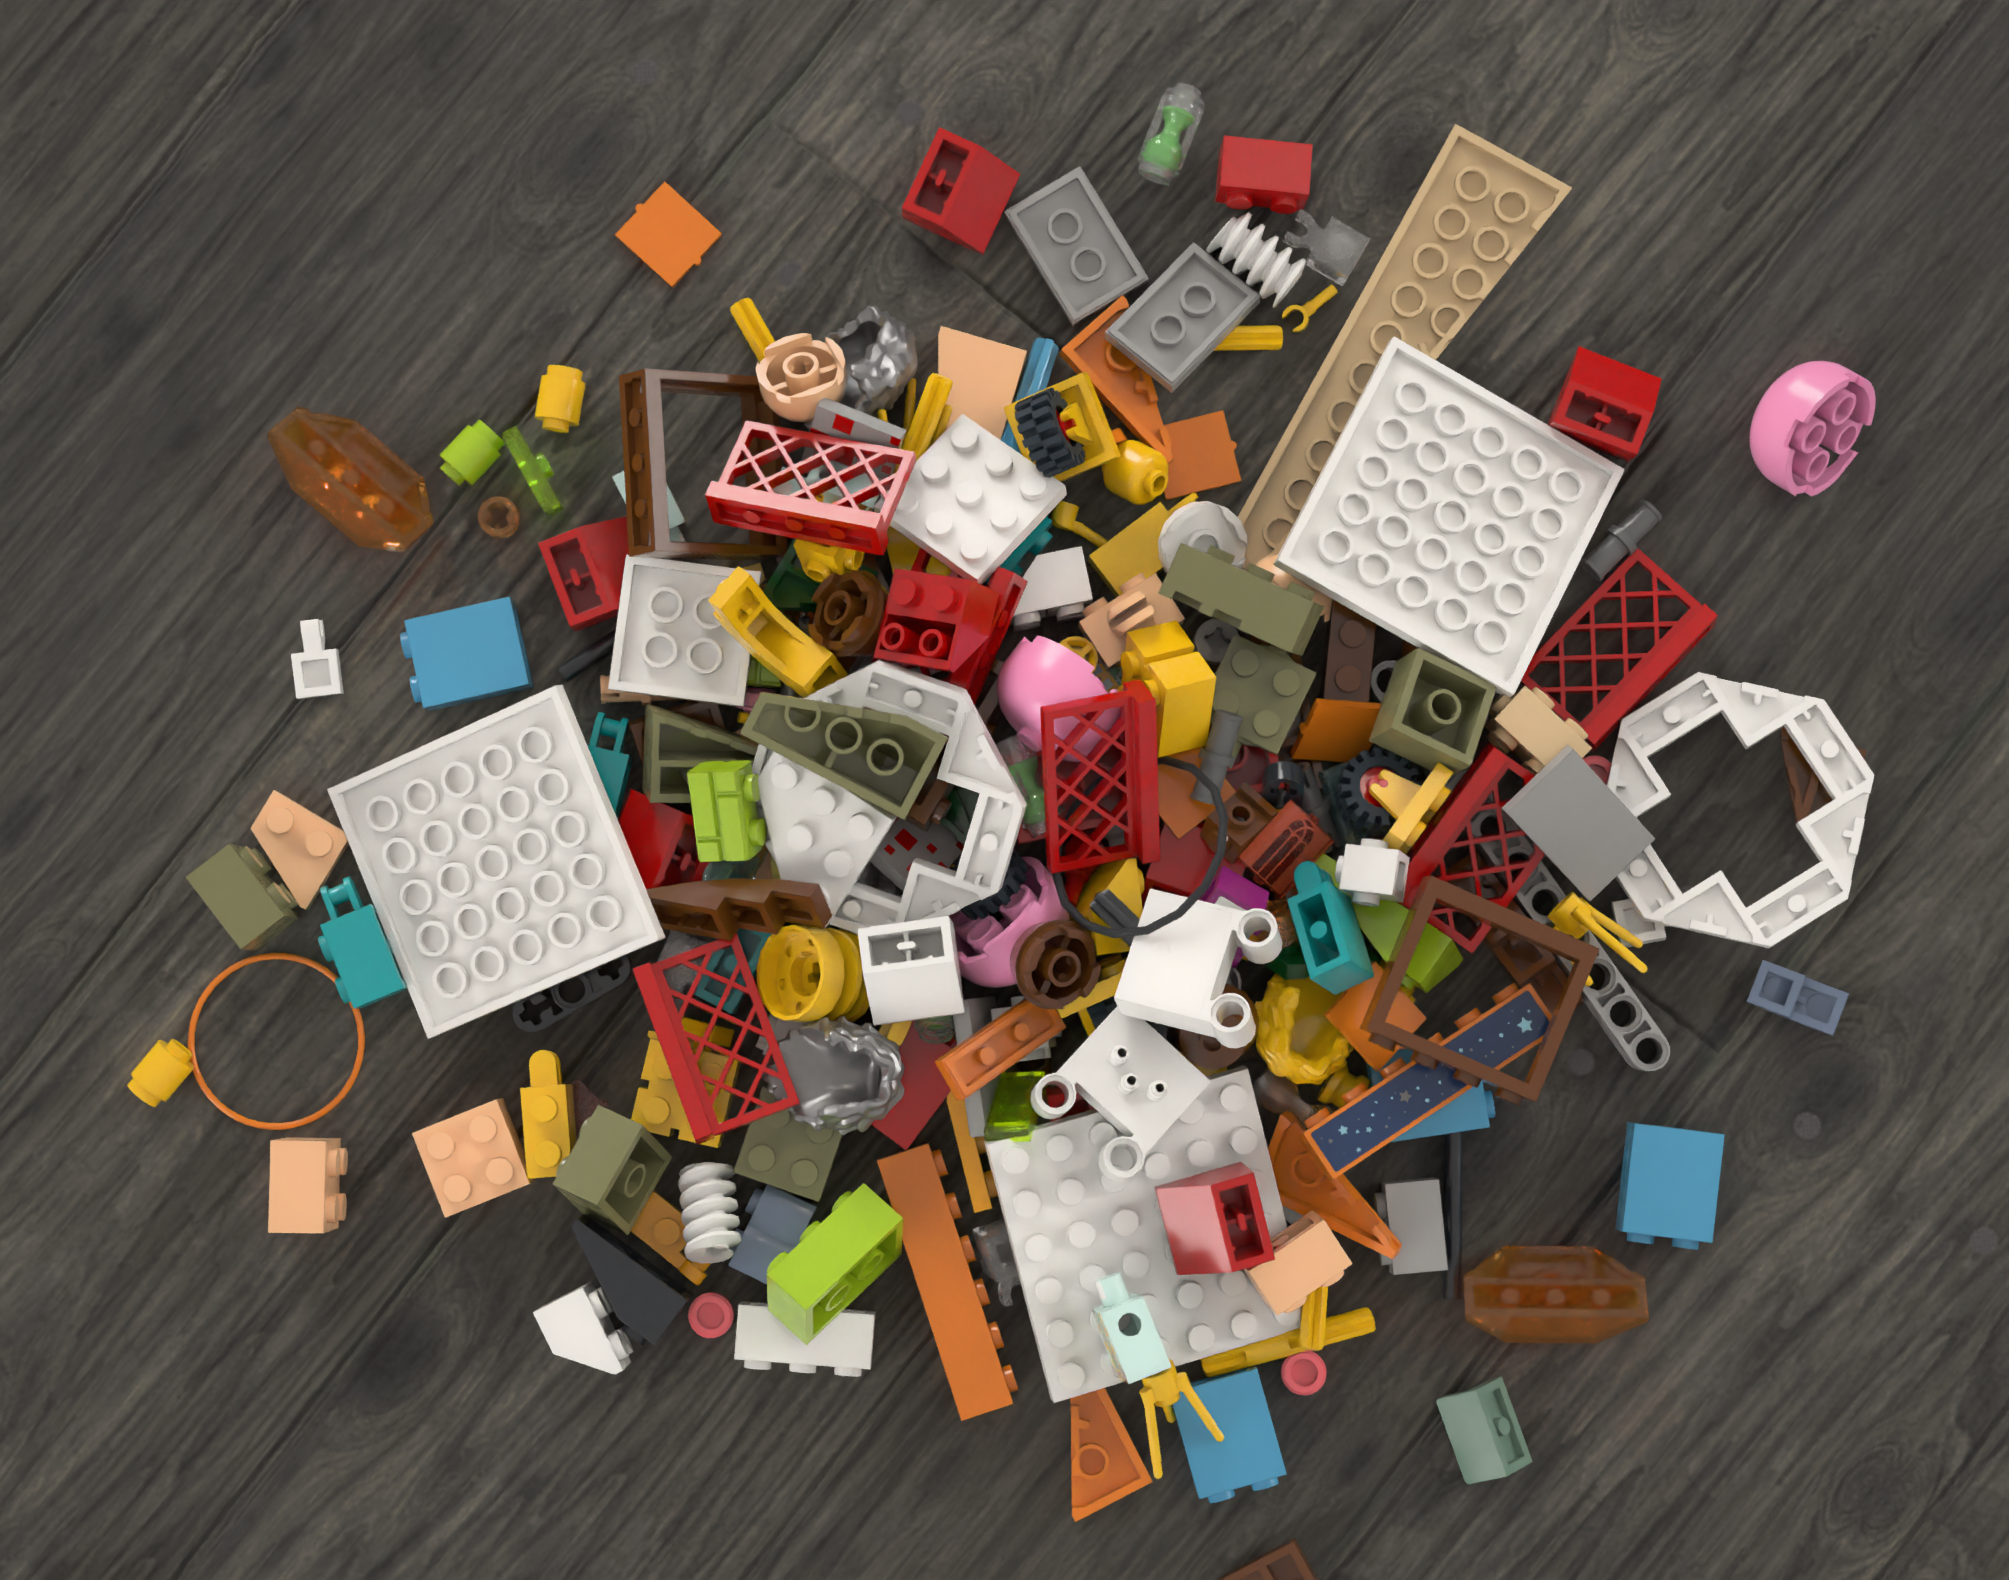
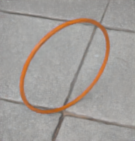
(191, 1044)

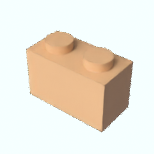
(1304, 1260)

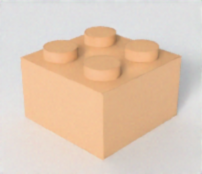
(473, 1157)
(306, 1185)

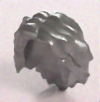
(877, 358)
(840, 1074)

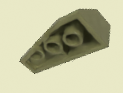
(860, 749)

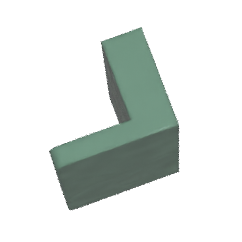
(1484, 1431)

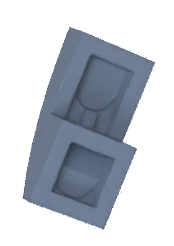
(1797, 998)

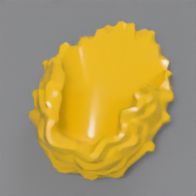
(1296, 1034)

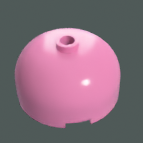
(1805, 409)
(1045, 675)
(987, 944)

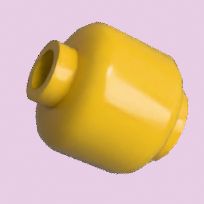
(1137, 474)

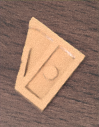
(299, 845)

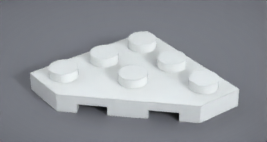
(819, 828)

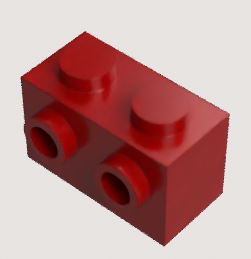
(1263, 174)

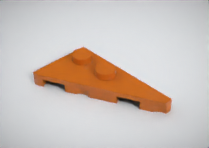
(1119, 380)
(1337, 1201)
(1102, 1455)

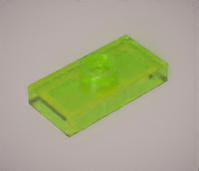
(535, 470)
(1011, 1108)

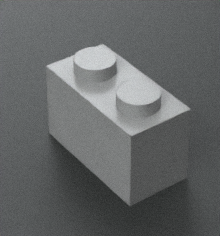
(1415, 1217)

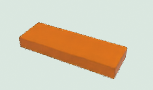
(997, 1047)

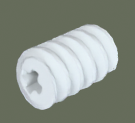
(1257, 257)
(707, 1212)

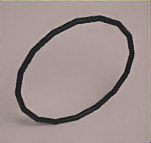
(1190, 901)

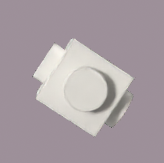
(1372, 872)

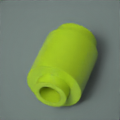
(471, 453)

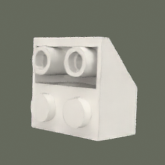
(1055, 586)
(911, 970)
(582, 1331)

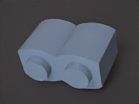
(774, 1228)

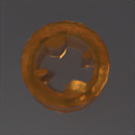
(512, 517)

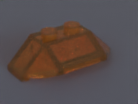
(352, 479)
(1554, 1295)

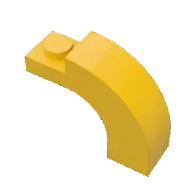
(771, 637)

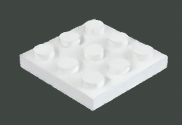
(973, 500)
(671, 639)

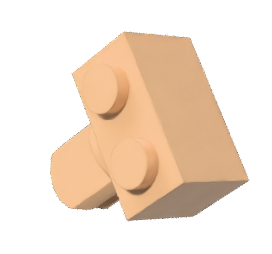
(1135, 609)

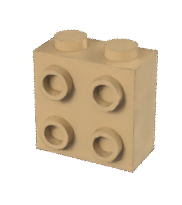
(1532, 729)

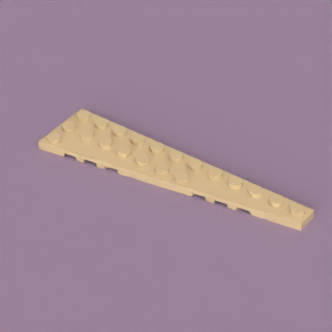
(1438, 268)

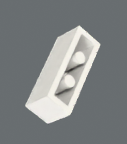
(841, 1344)

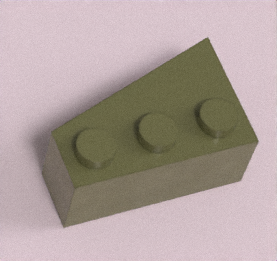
(1243, 597)
(679, 744)

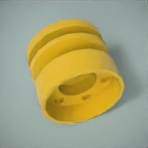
(812, 974)

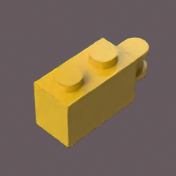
(1134, 548)
(547, 1116)

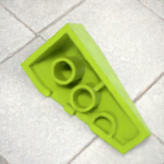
(1435, 952)

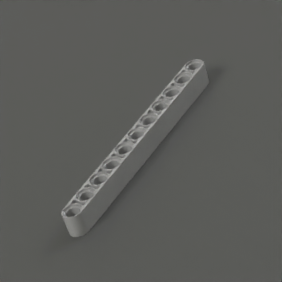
(1614, 986)

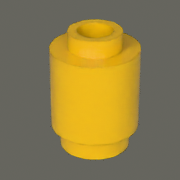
(560, 398)
(161, 1072)

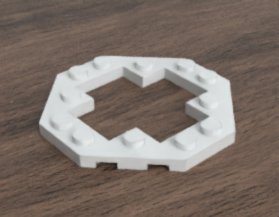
(968, 762)
(1830, 832)

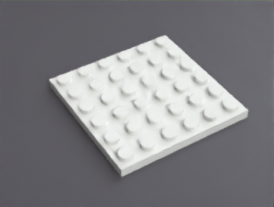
(1449, 517)
(496, 862)
(1080, 1226)

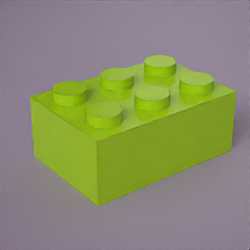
(834, 1262)

